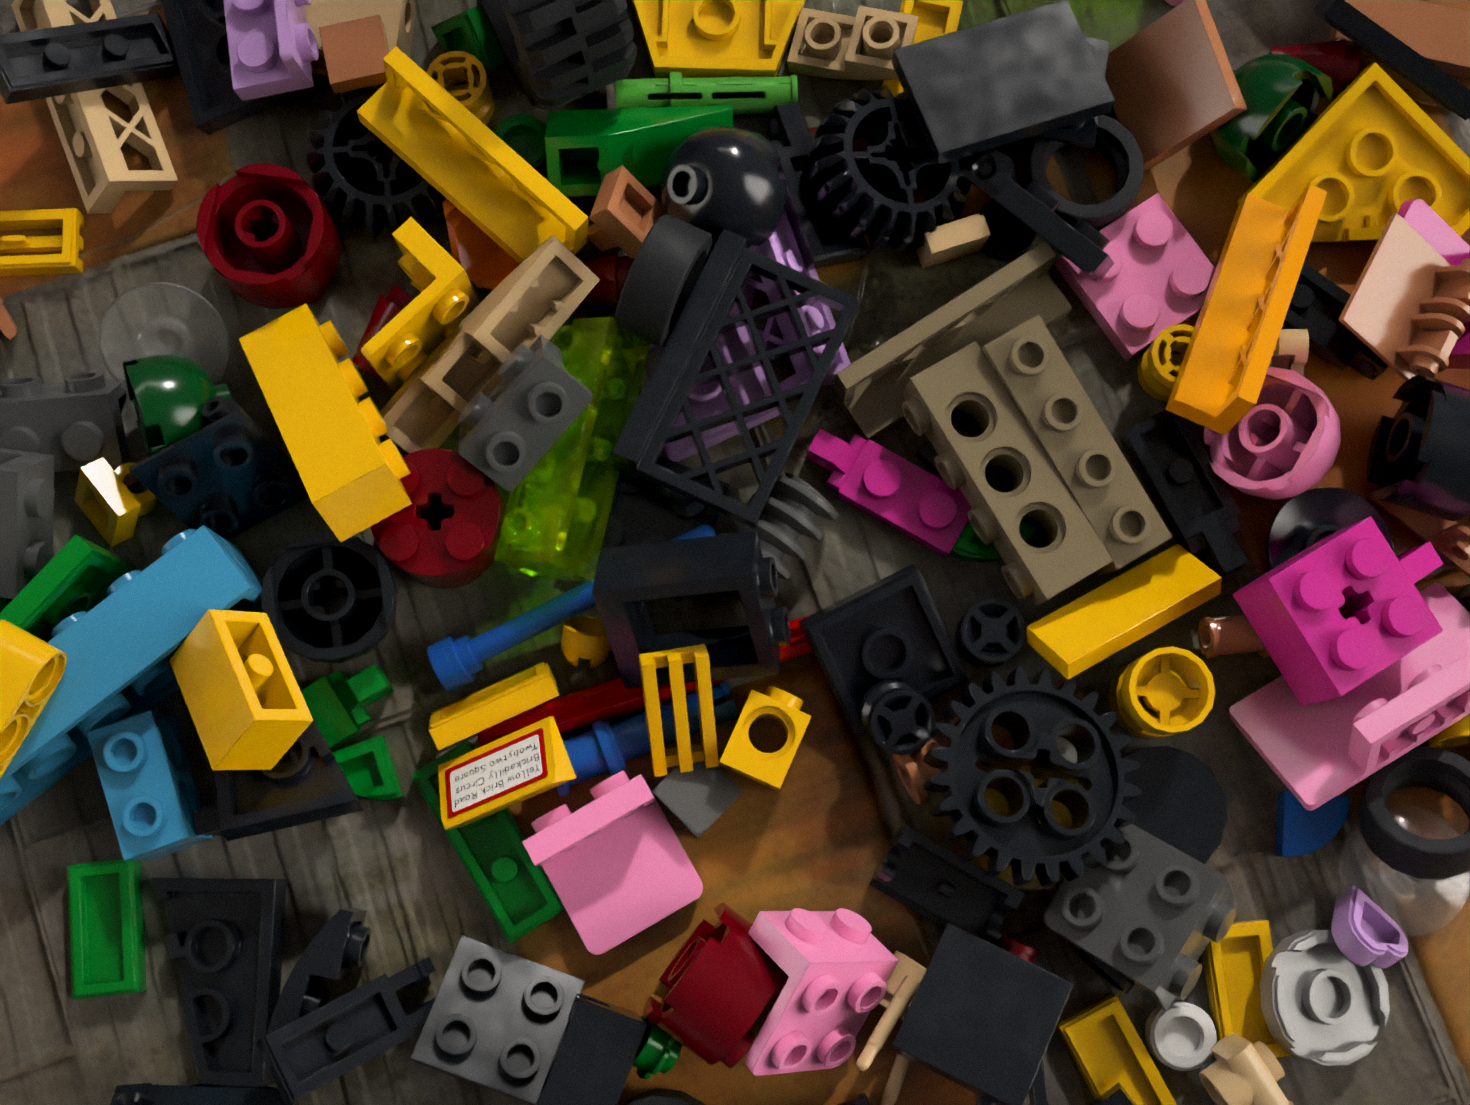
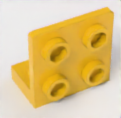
(441, 304)

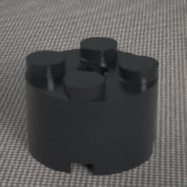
(1424, 450)

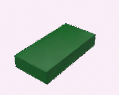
(106, 928)

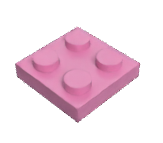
(1154, 280)

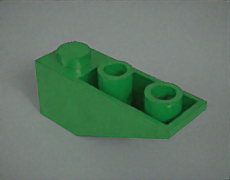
(592, 143)

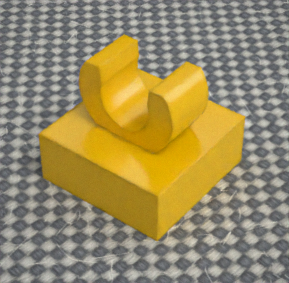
(108, 501)

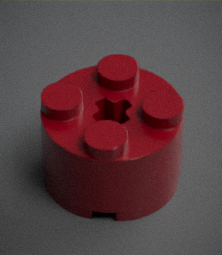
(269, 237)
(465, 542)
(717, 989)

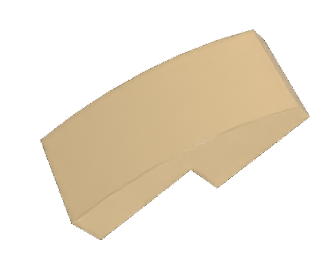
(849, 45)

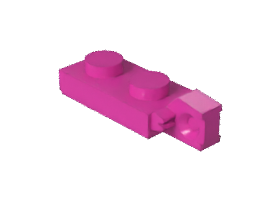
(892, 490)

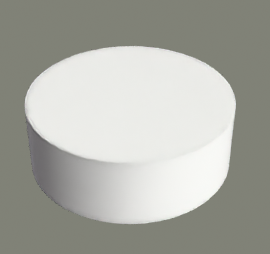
(1180, 1036)

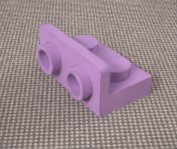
(269, 46)

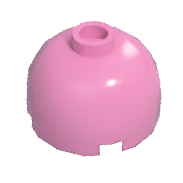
(1281, 442)

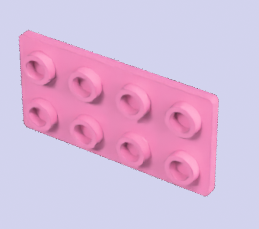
(1345, 739)

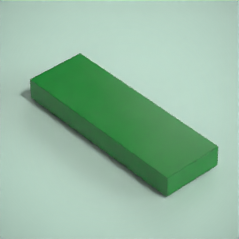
(496, 860)

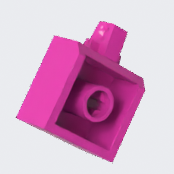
(1341, 610)

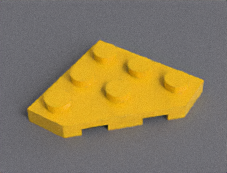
(1370, 157)

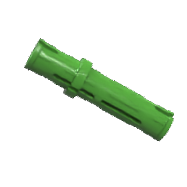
(776, 91)

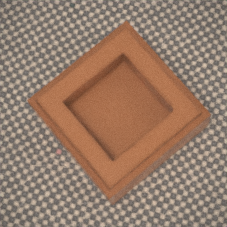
(355, 53)

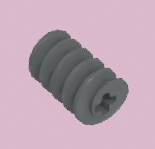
(785, 518)

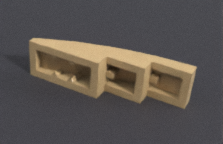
(521, 308)

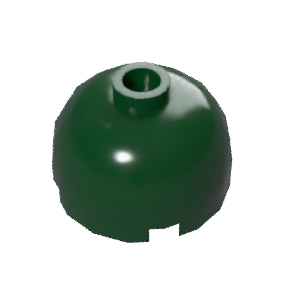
(1280, 106)
(168, 398)

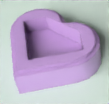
(1366, 931)

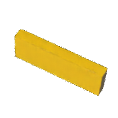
(1123, 611)

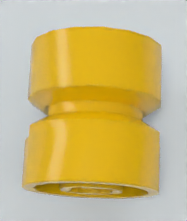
(1162, 693)

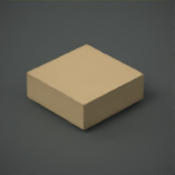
(953, 240)

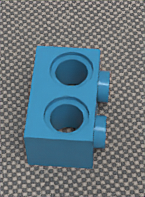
(147, 785)

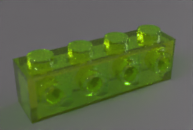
(565, 501)

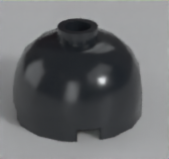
(725, 182)
(330, 597)

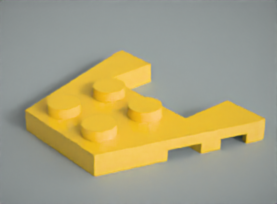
(717, 35)

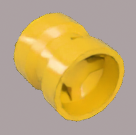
(462, 67)
(1159, 367)

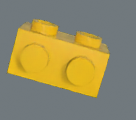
(240, 690)

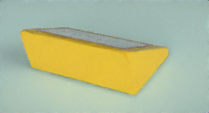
(503, 773)

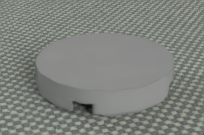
(1322, 1001)

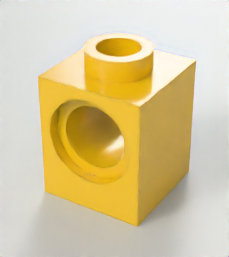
(762, 767)

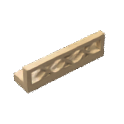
(91, 130)

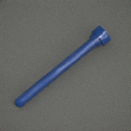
(459, 659)

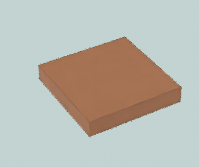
(1173, 82)

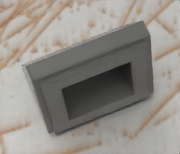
(698, 795)

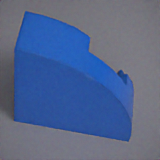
(1305, 830)

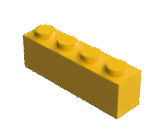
(325, 424)

